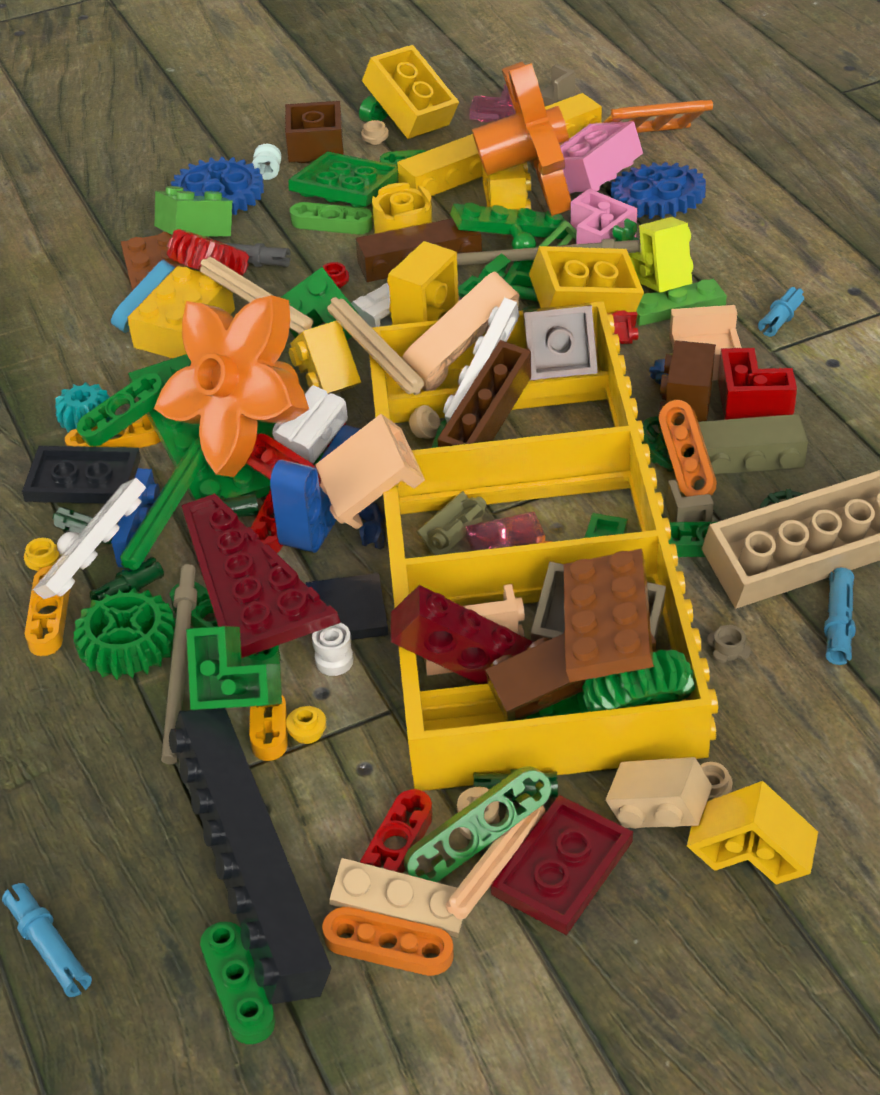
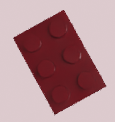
(562, 864)

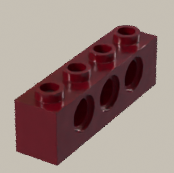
(452, 634)

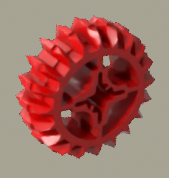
(192, 248)

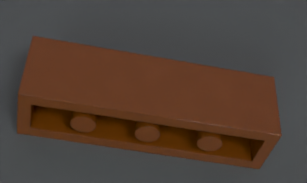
(385, 250)
(489, 397)
(533, 678)

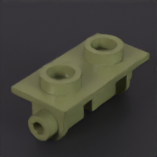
(450, 523)

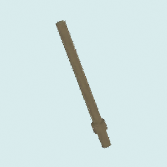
(530, 253)
(185, 601)

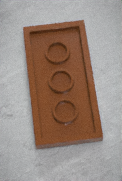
(607, 616)

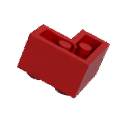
(753, 391)

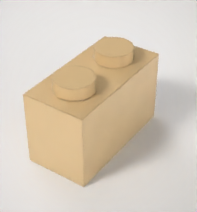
(659, 793)

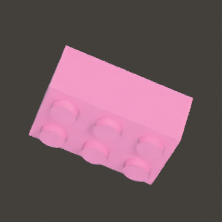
(599, 154)

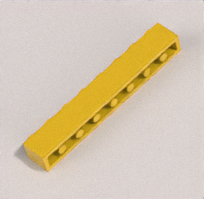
(460, 161)

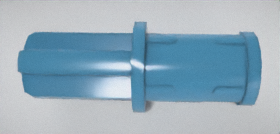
(781, 311)

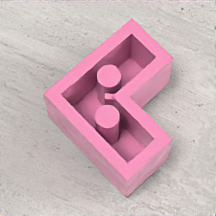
(597, 214)

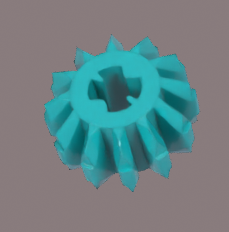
(77, 402)

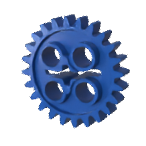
(234, 179)
(660, 189)

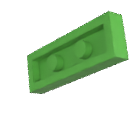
(658, 306)

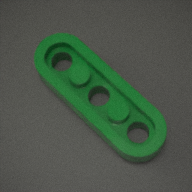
(241, 994)

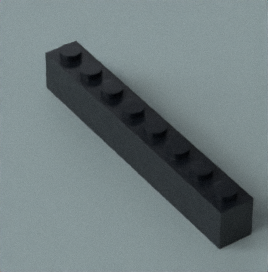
(249, 858)

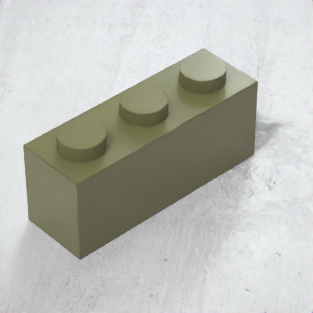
(755, 443)

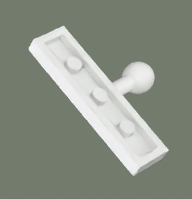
(501, 325)
(79, 549)

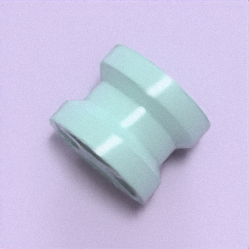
(264, 154)

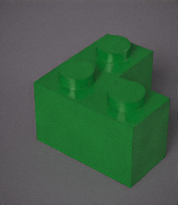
(313, 298)
(218, 673)

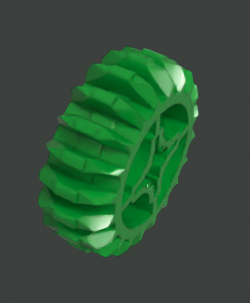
(125, 633)
(664, 683)

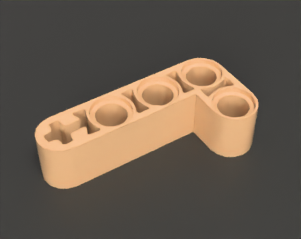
(457, 330)

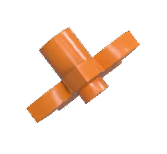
(528, 137)
(233, 378)

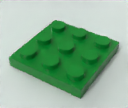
(343, 179)

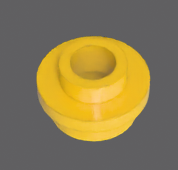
(41, 553)
(306, 724)

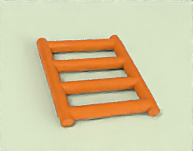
(665, 115)

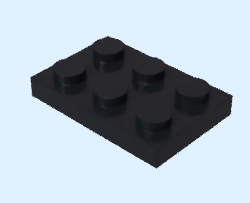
(79, 473)

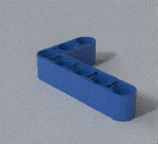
(300, 503)

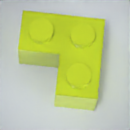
(664, 255)

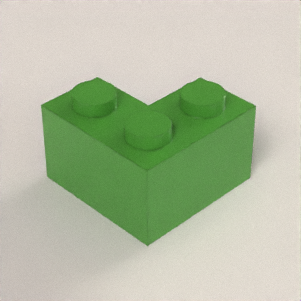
(197, 214)

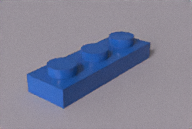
(130, 524)

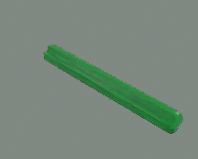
(163, 507)

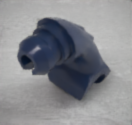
(375, 526)

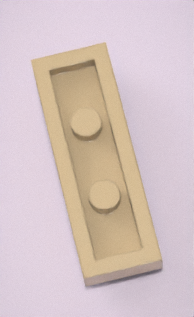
(394, 895)

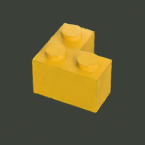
(326, 357)
(756, 828)

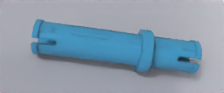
(840, 626)
(36, 924)

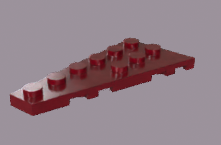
(250, 581)

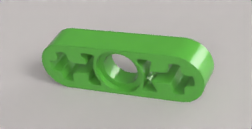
(343, 218)

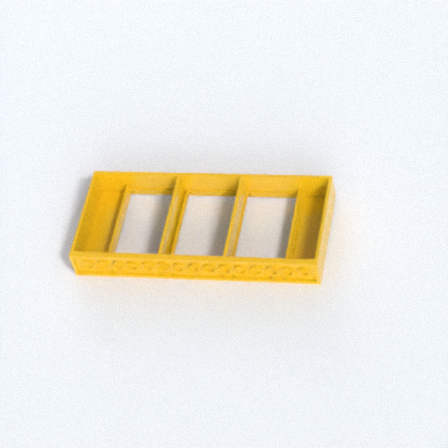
(463, 727)

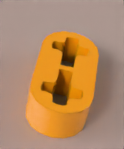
(260, 726)

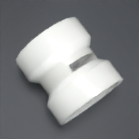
(333, 650)

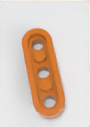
(679, 439)
(374, 930)

